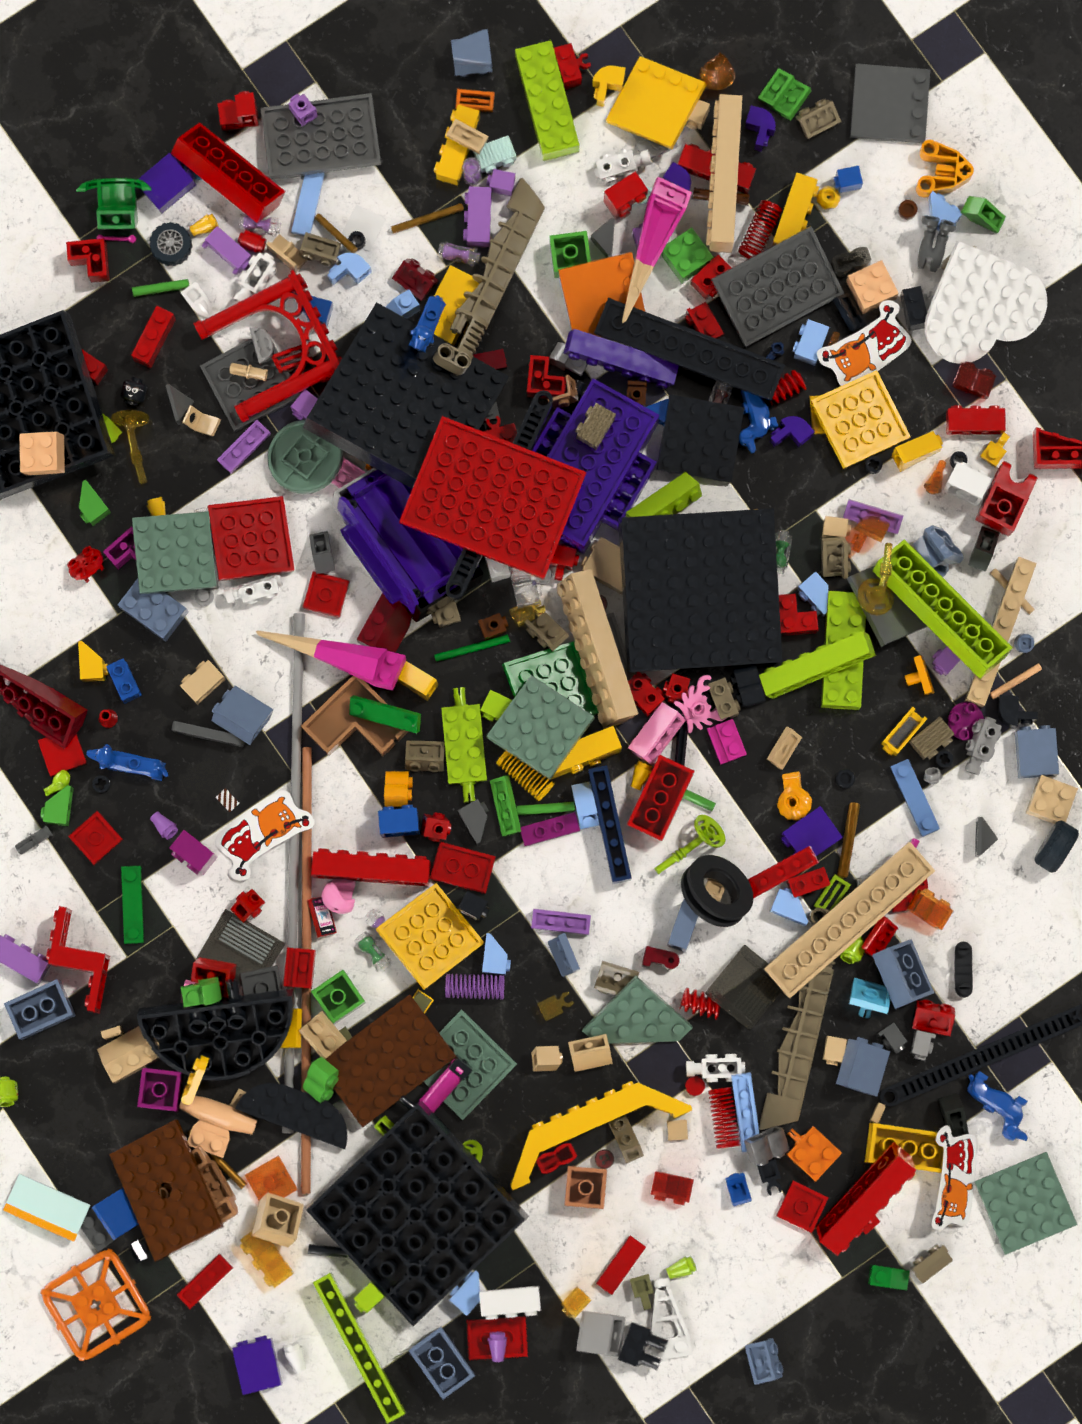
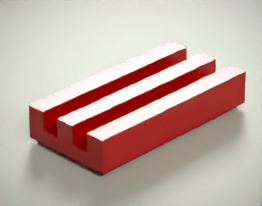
(275, 357)

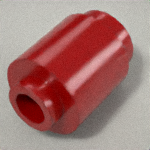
(252, 241)

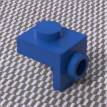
(738, 1189)

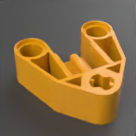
(944, 155)

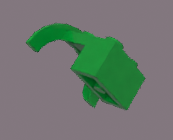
(116, 201)

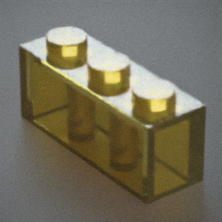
(267, 1259)

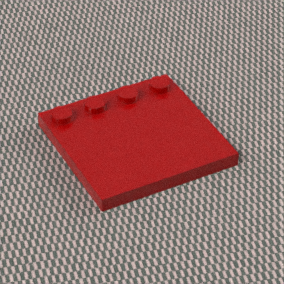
(250, 538)

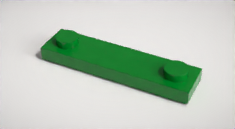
(385, 714)
(132, 904)

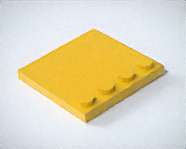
(656, 102)
(860, 419)
(430, 936)

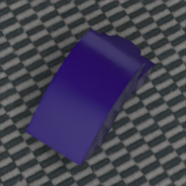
(762, 122)
(678, 176)
(794, 427)

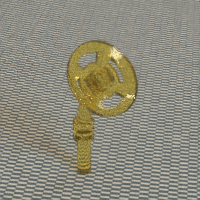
(130, 425)
(878, 593)

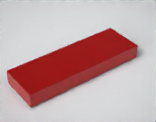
(621, 1265)
(205, 1281)

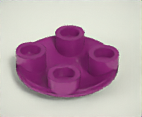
(962, 719)

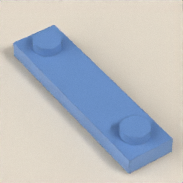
(915, 797)

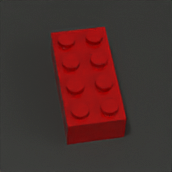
(661, 797)

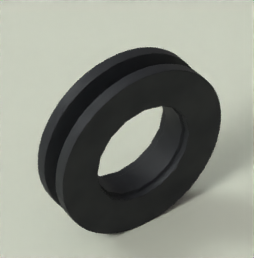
(704, 904)

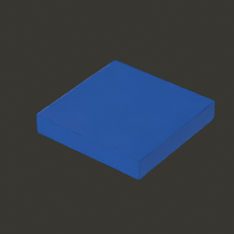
(116, 1214)

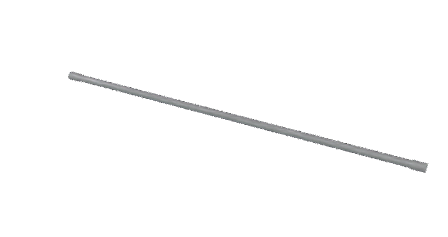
(298, 628)

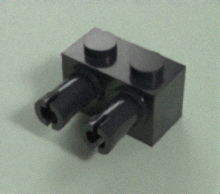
(635, 1344)

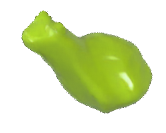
(59, 781)

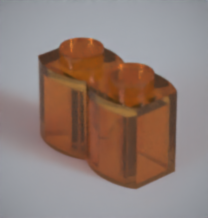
(930, 909)

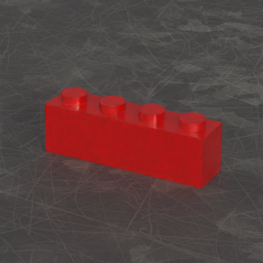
(698, 163)

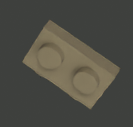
(319, 249)
(835, 557)
(723, 699)
(613, 978)
(931, 1264)

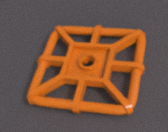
(92, 1317)

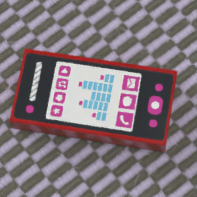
(321, 917)

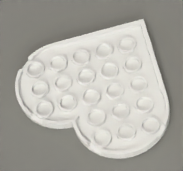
(982, 302)

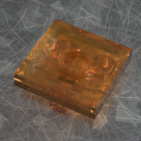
(271, 1178)

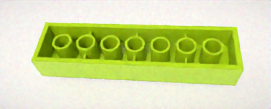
(944, 610)

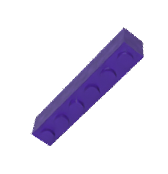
(620, 358)

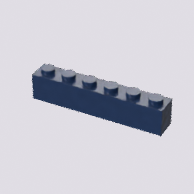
(609, 825)

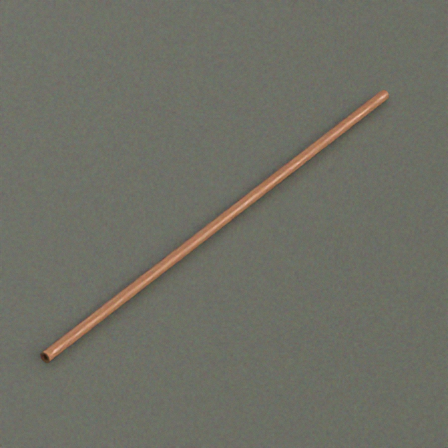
(306, 944)

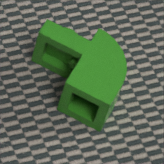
(205, 992)

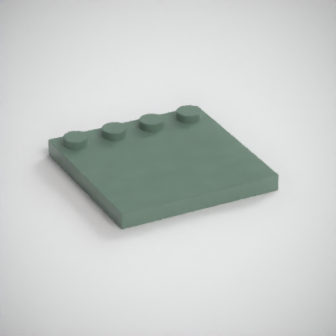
(486, 1058)

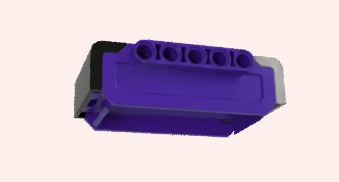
(398, 558)

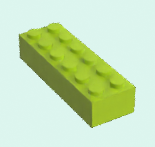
(547, 100)
(843, 617)

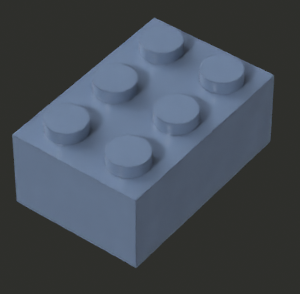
(154, 611)
(903, 973)
(39, 1009)
(442, 1362)

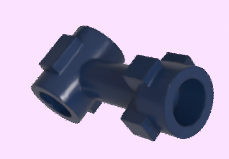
(777, 350)

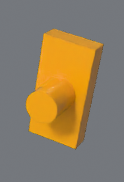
(920, 676)

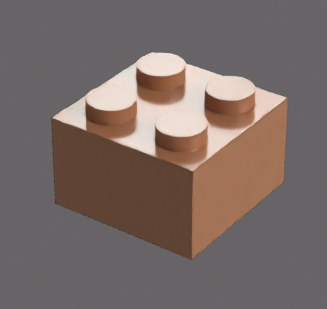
(585, 1187)

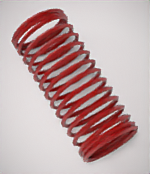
(744, 247)
(730, 1143)

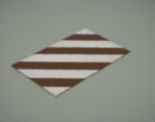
(227, 800)

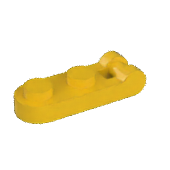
(194, 1080)

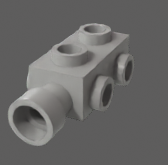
(981, 739)

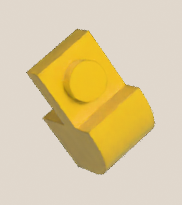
(607, 78)

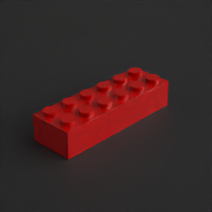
(228, 172)
(371, 868)
(866, 1199)

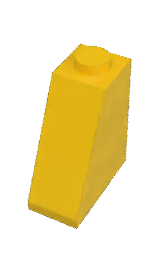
(916, 450)
(417, 681)

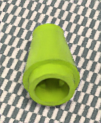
(682, 1268)

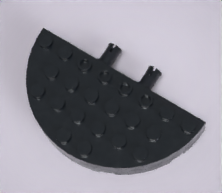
(233, 1033)

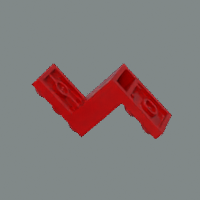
(78, 959)

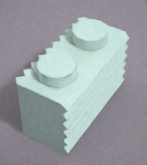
(496, 154)

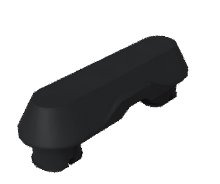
(963, 969)

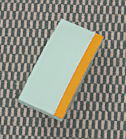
(46, 1207)

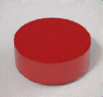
(695, 1086)

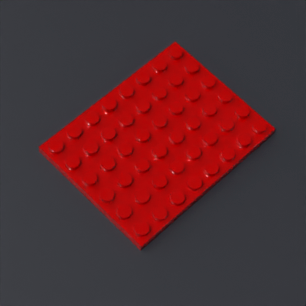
(492, 497)

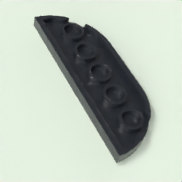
(296, 1112)

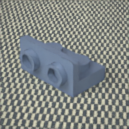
(563, 955)
(764, 1361)

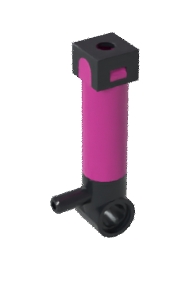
(443, 1086)

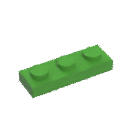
(505, 805)

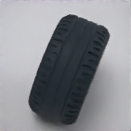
(1056, 846)

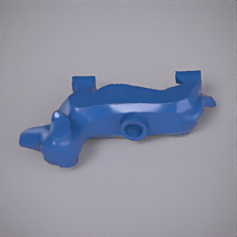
(424, 331)
(759, 420)
(128, 762)
(1001, 1103)

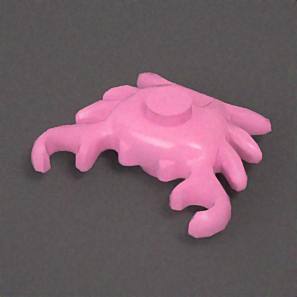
(696, 707)

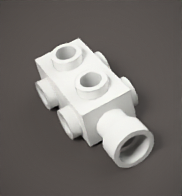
(617, 168)
(255, 275)
(258, 587)
(720, 1067)

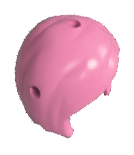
(338, 895)

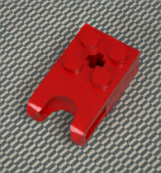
(1008, 495)

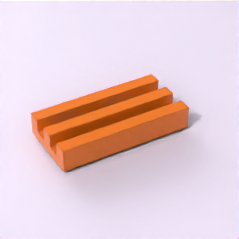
(474, 100)

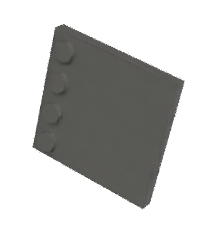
(890, 103)
(236, 389)
(894, 624)

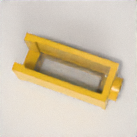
(903, 732)

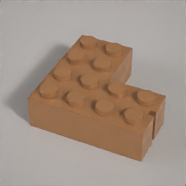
(333, 724)

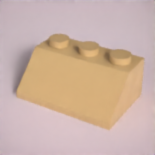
(127, 1055)

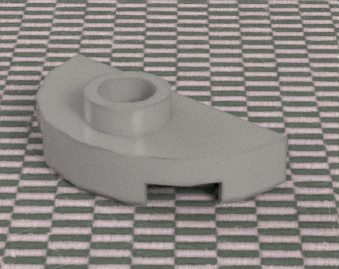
(262, 343)

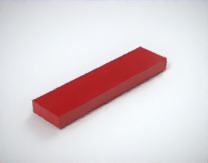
(783, 871)

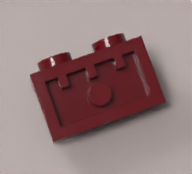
(415, 278)

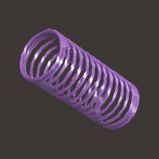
(467, 989)

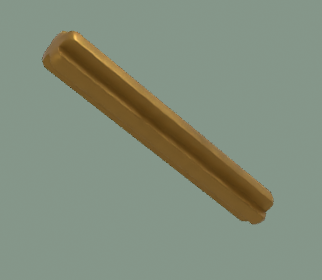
(848, 840)

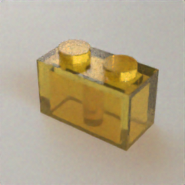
(575, 1303)

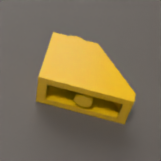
(91, 664)

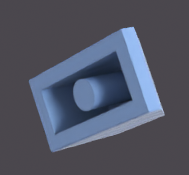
(404, 304)
(789, 907)
(495, 957)

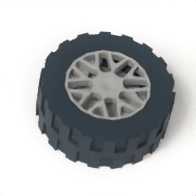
(170, 244)

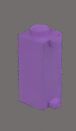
(228, 250)

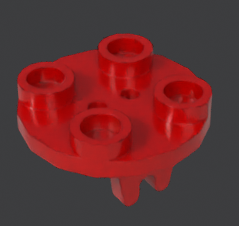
(85, 564)

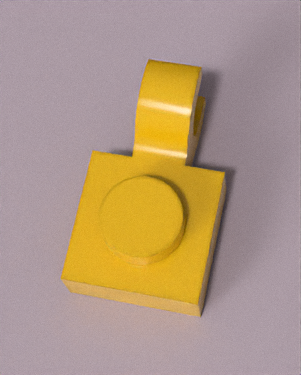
(994, 451)

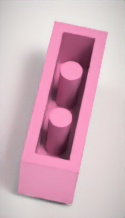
(656, 733)

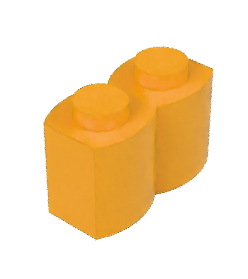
(397, 788)

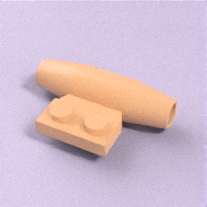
(215, 1123)

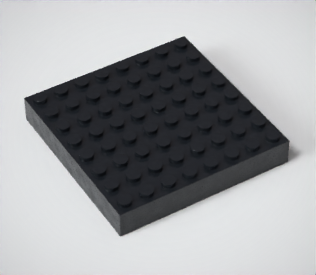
(47, 390)
(392, 397)
(700, 590)
(417, 1213)

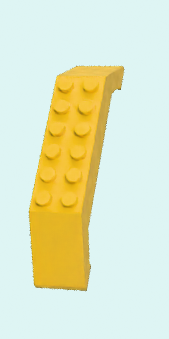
(589, 1117)

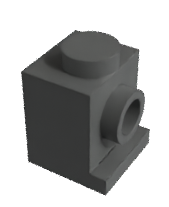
(892, 1038)

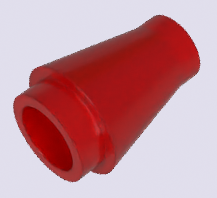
(111, 721)

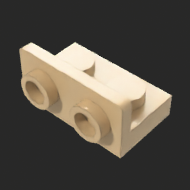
(322, 1035)

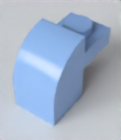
(349, 264)
(585, 805)

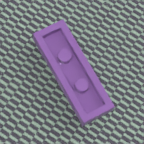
(243, 447)
(857, 510)
(561, 921)

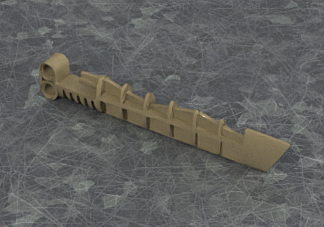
(500, 266)
(798, 1049)

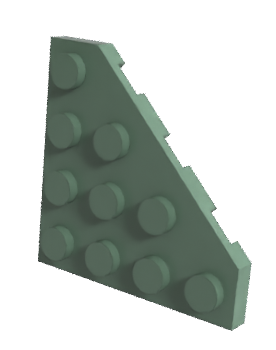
(638, 1017)

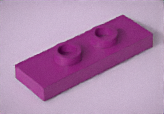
(549, 829)

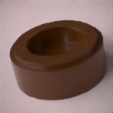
(907, 209)

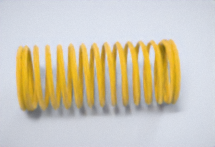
(504, 756)

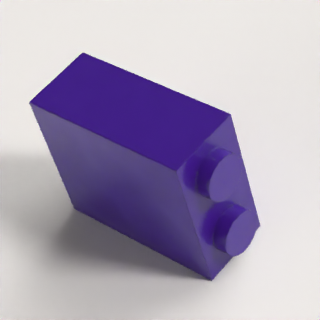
(167, 182)
(813, 831)
(257, 1365)

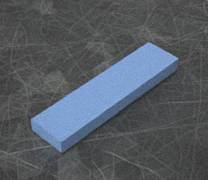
(308, 203)
(745, 1107)

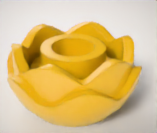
(827, 203)

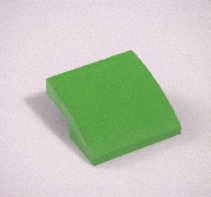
(784, 94)

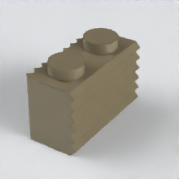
(595, 426)
(932, 738)

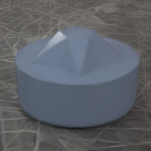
(1024, 643)

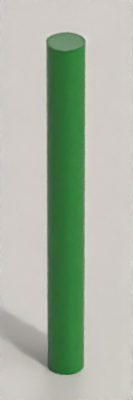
(471, 648)

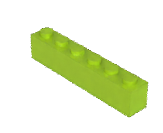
(817, 664)

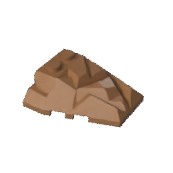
(216, 1183)

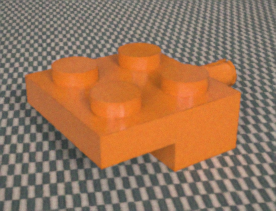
(812, 1152)

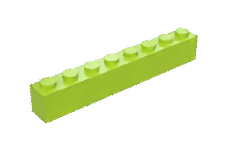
(359, 1347)

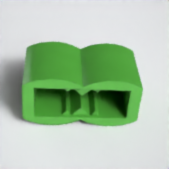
(321, 1080)

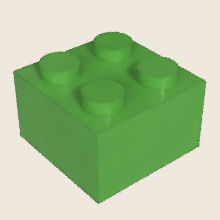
(569, 250)
(686, 255)
(338, 997)

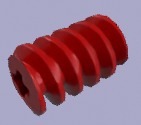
(787, 385)
(699, 1003)

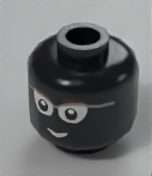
(133, 391)

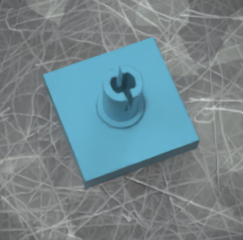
(869, 997)

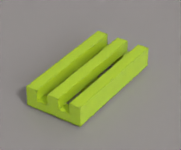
(841, 881)

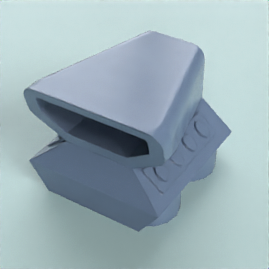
(472, 54)
(938, 549)

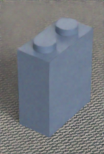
(241, 714)
(1036, 752)
(682, 928)
(863, 1066)

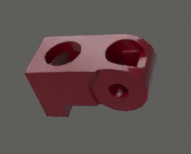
(662, 957)

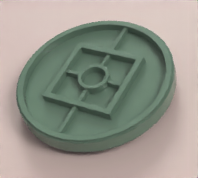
(302, 459)

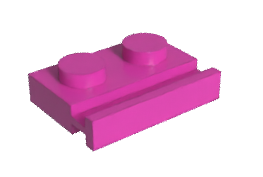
(726, 741)

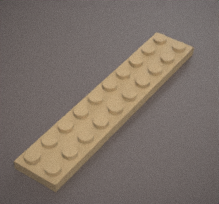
(849, 919)

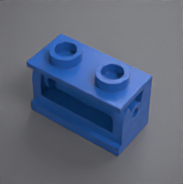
(124, 681)

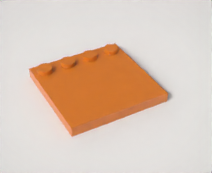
(591, 284)

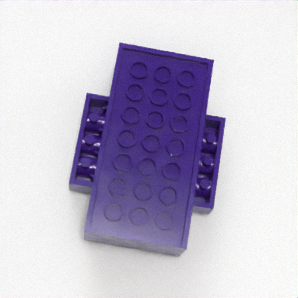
(613, 471)

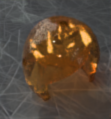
(717, 73)

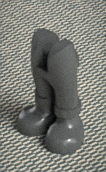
(926, 250)

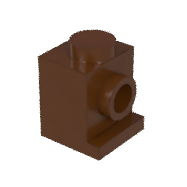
(637, 387)
(488, 631)

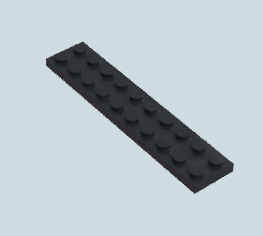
(691, 350)

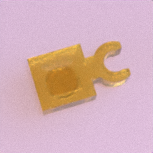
(521, 614)
(552, 1007)

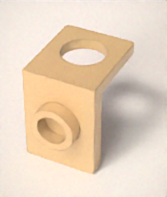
(202, 423)

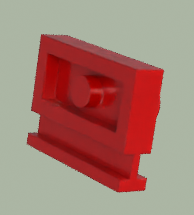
(299, 968)

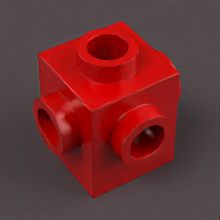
(676, 682)
(435, 826)
(247, 905)

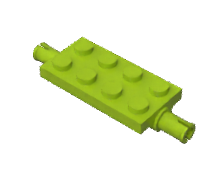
(464, 744)

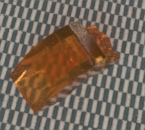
(869, 526)

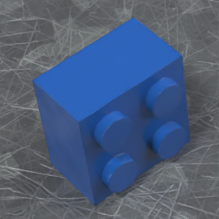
(398, 821)

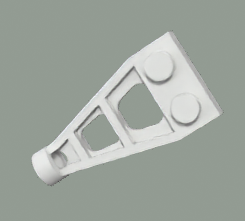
(680, 1344)

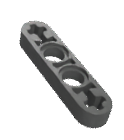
(206, 733)

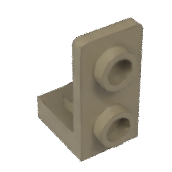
(626, 1139)

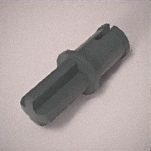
(33, 840)

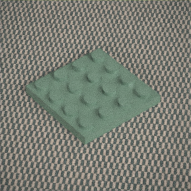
(174, 552)
(540, 727)
(1025, 1203)

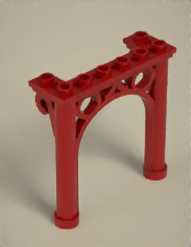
(259, 302)

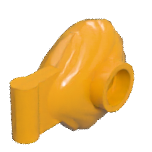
(794, 801)

